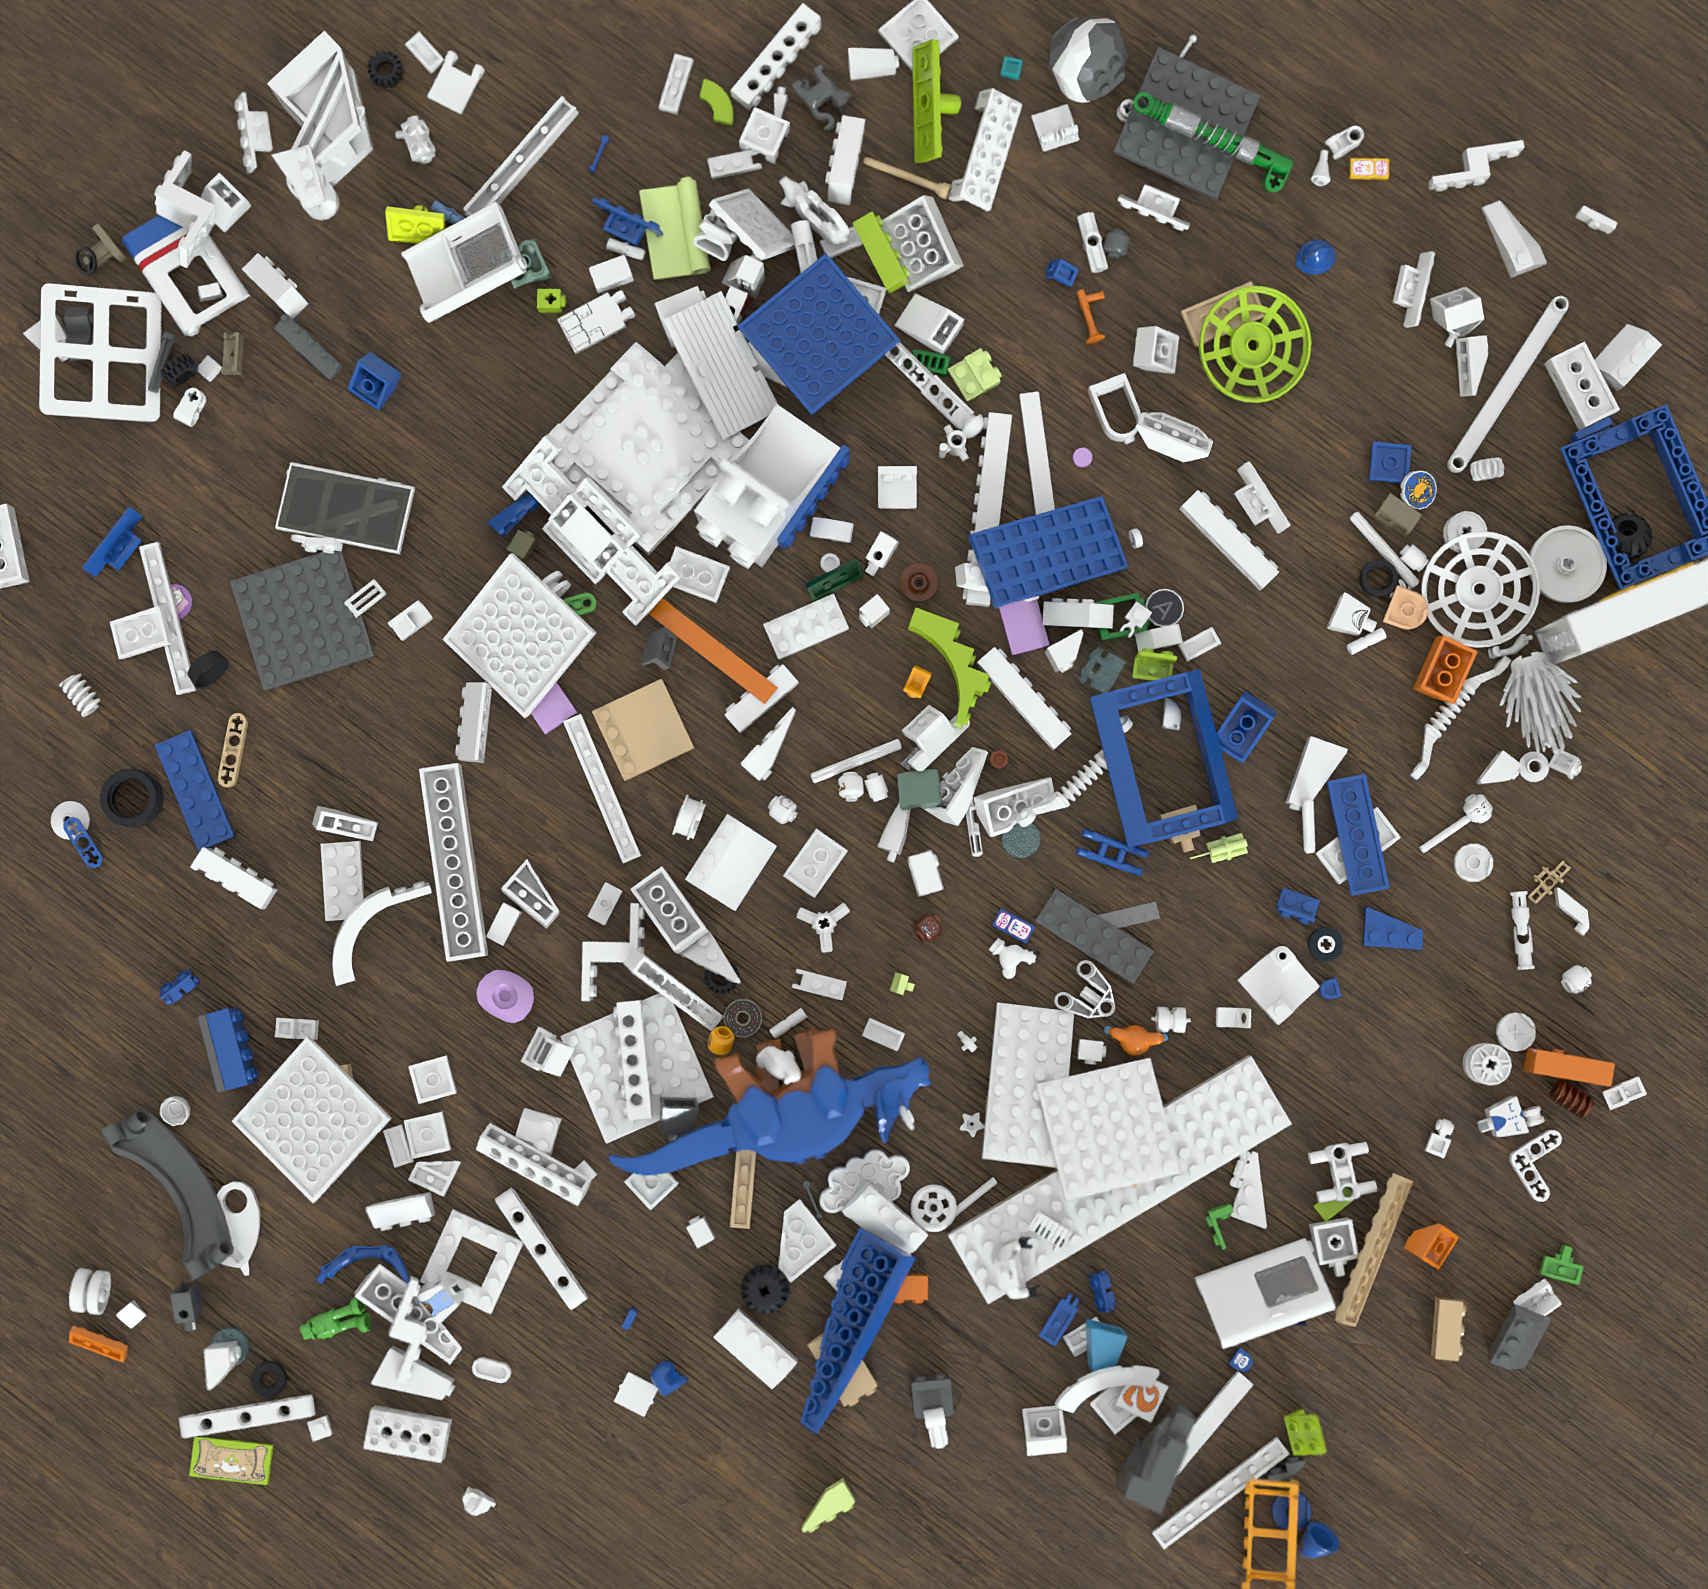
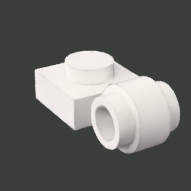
(1438, 1143)

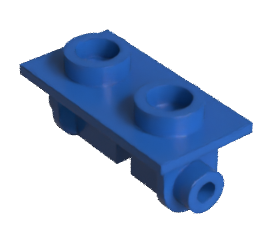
(172, 991)
(1099, 1283)

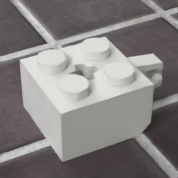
(1343, 1249)

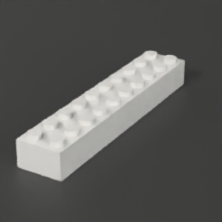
(453, 862)

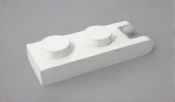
(733, 164)
(821, 985)

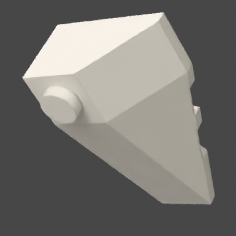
(763, 756)
(1000, 807)

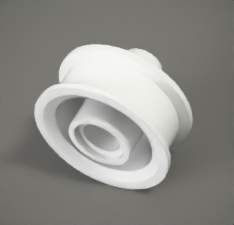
(689, 817)

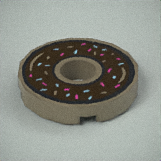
(743, 1006)

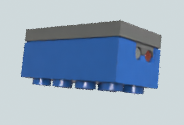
(228, 1049)

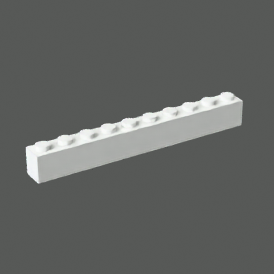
(991, 488)

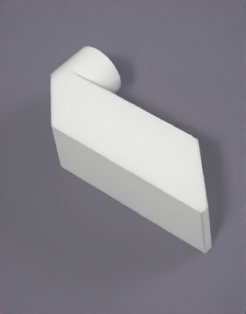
(1573, 909)

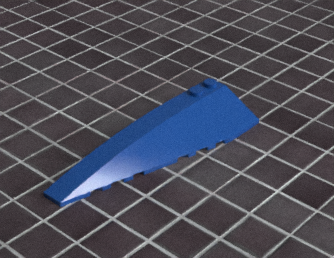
(863, 1298)

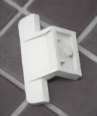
(932, 734)

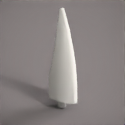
(895, 833)

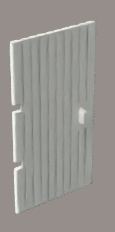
(720, 365)

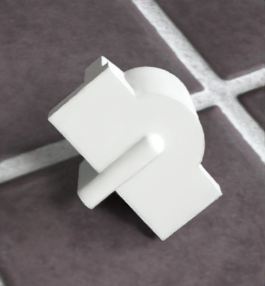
(476, 1501)

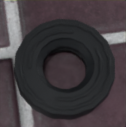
(256, 1378)

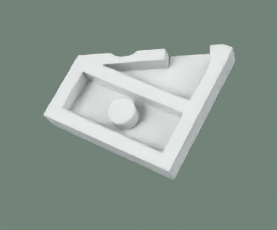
(434, 1175)

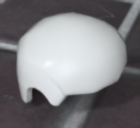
(175, 1110)

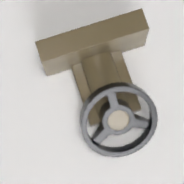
(99, 253)

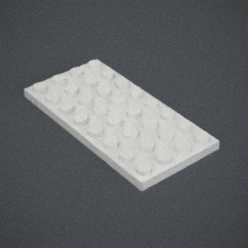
(1027, 1050)

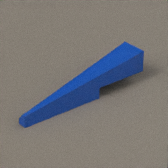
(513, 514)

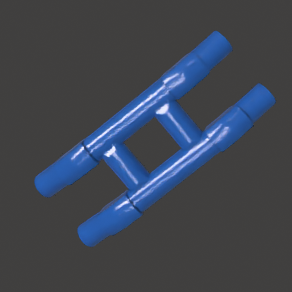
(1101, 858)

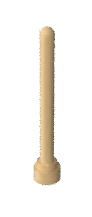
(941, 189)

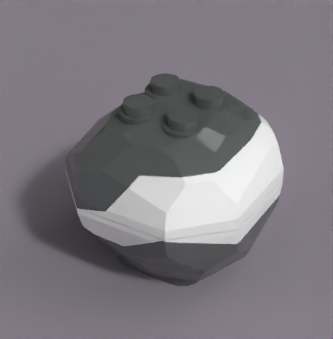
(1088, 58)

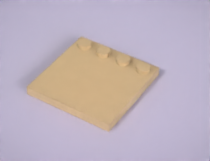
(643, 730)

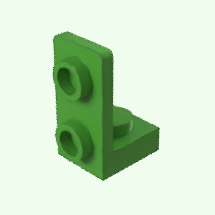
(1220, 1212)

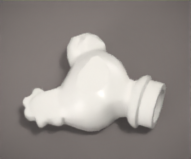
(1011, 956)

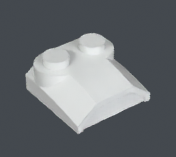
(538, 1130)

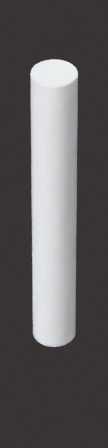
(1444, 834)
(975, 1195)

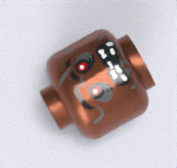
(928, 928)

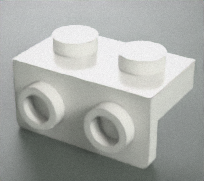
(1539, 1299)

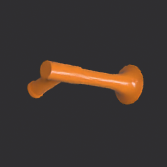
(1094, 335)

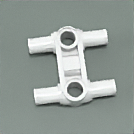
(1342, 1172)

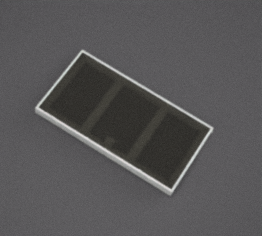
(345, 507)

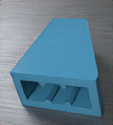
(1103, 1344)

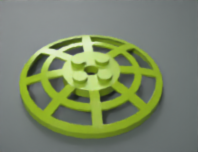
(1265, 342)

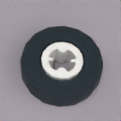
(1331, 936)

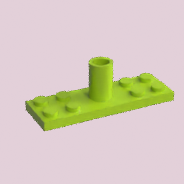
(929, 101)

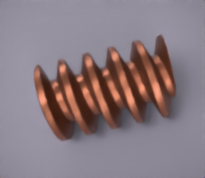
(1572, 1097)

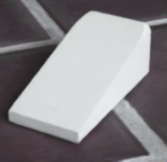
(503, 923)

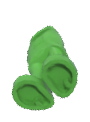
(328, 1323)

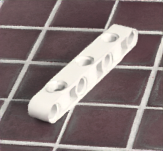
(550, 1261)
(233, 1418)

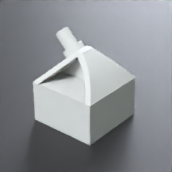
(1457, 312)

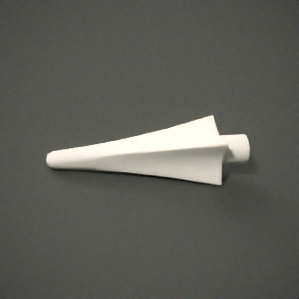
(779, 102)

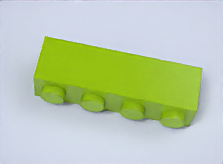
(881, 252)

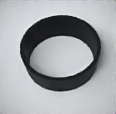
(212, 674)

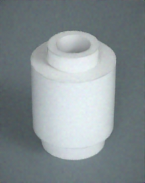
(1413, 557)
(876, 787)

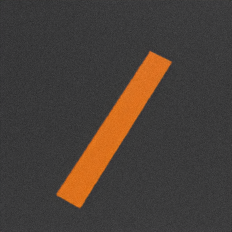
(713, 651)

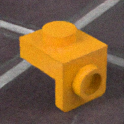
(917, 682)

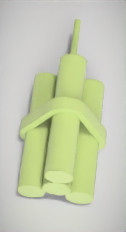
(1225, 848)

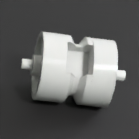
(1172, 1019)

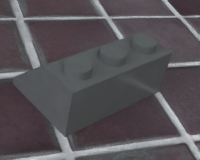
(1518, 1338)

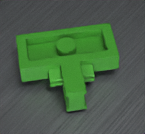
(1561, 1266)

